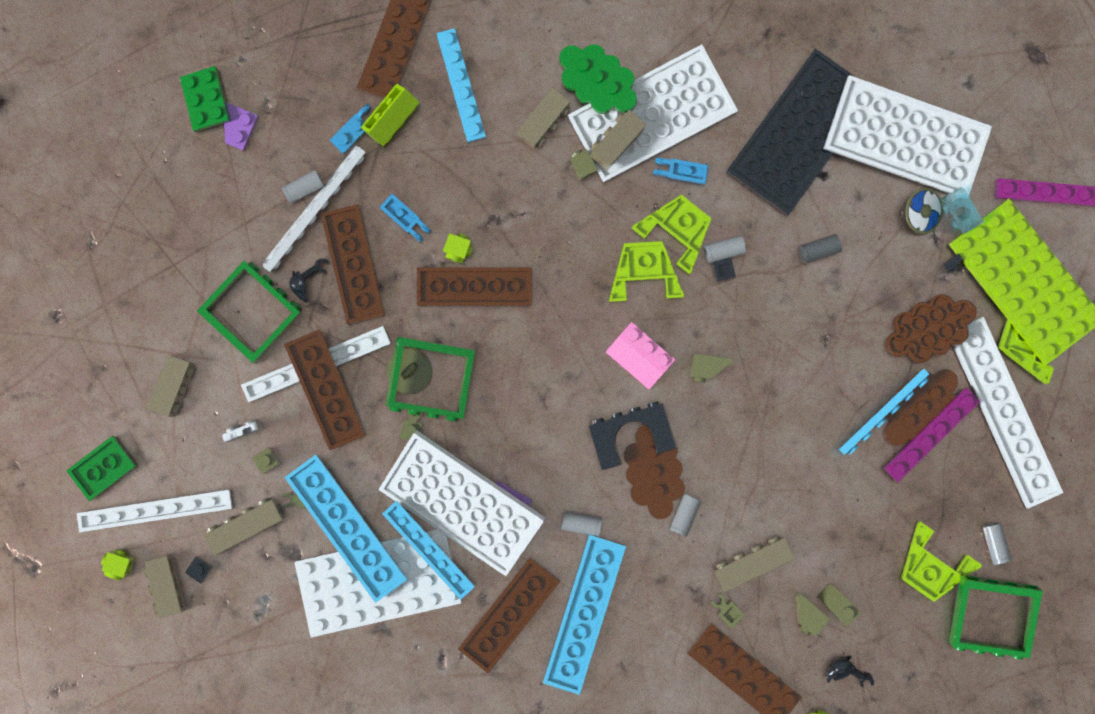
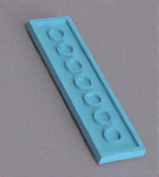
(346, 528)
(584, 614)

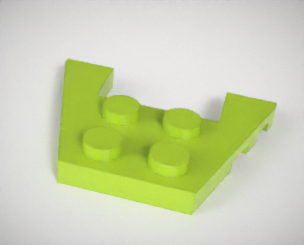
(683, 222)
(644, 262)
(1018, 350)
(929, 573)

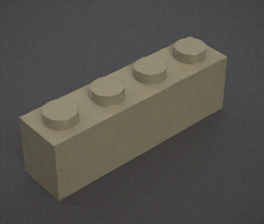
(243, 527)
(754, 563)

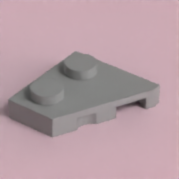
(249, 428)

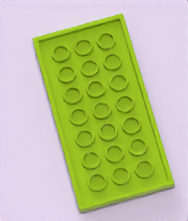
(1026, 282)

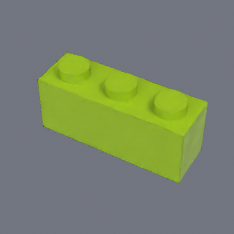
(390, 114)

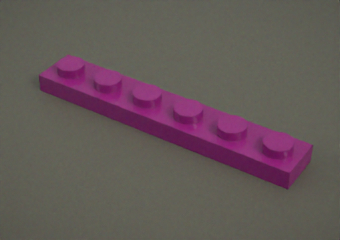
(1045, 192)
(931, 434)

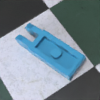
(350, 132)
(683, 170)
(403, 216)

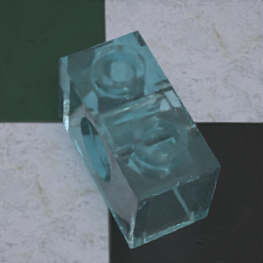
(956, 200)

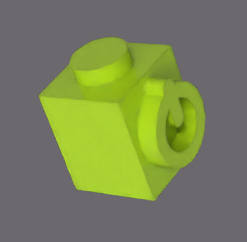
(458, 247)
(116, 564)

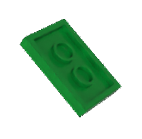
(205, 99)
(101, 468)

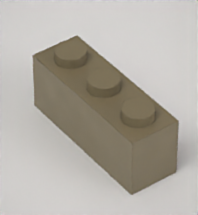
(544, 118)
(617, 139)
(170, 386)
(164, 586)

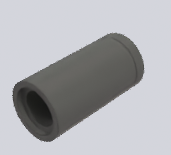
(820, 248)

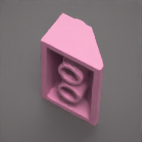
(640, 355)

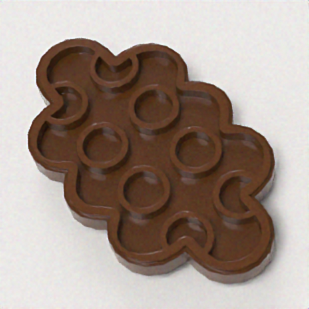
(931, 328)
(920, 407)
(653, 475)

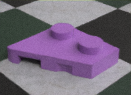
(240, 127)

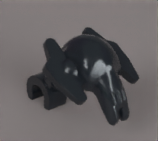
(298, 280)
(843, 668)

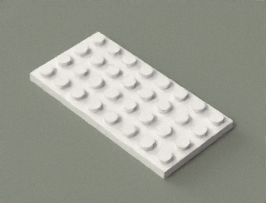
(673, 103)
(907, 136)
(461, 501)
(339, 602)

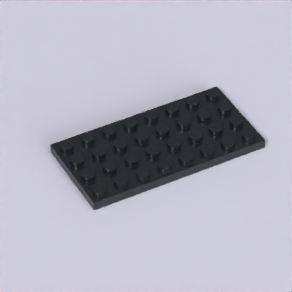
(790, 141)

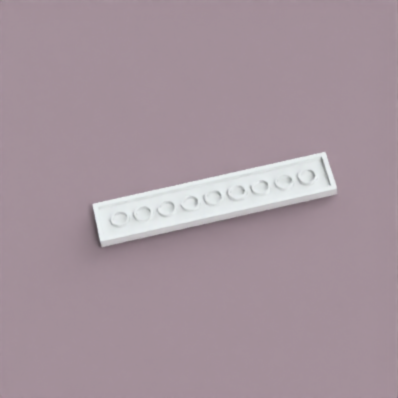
(1007, 416)

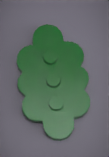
(598, 79)

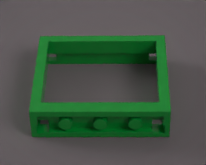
(278, 293)
(416, 409)
(1002, 587)

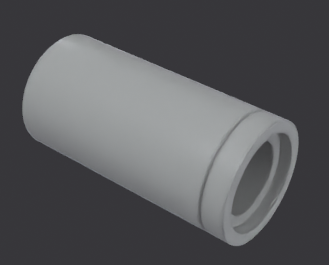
(302, 186)
(725, 249)
(685, 515)
(581, 523)
(997, 543)

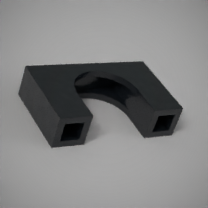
(605, 432)

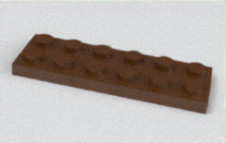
(393, 46)
(352, 264)
(474, 286)
(324, 389)
(508, 615)
(743, 673)

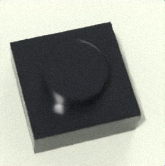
(952, 264)
(724, 270)
(198, 569)

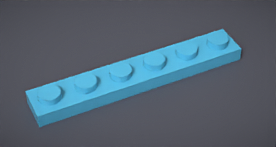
(461, 85)
(892, 406)
(428, 550)

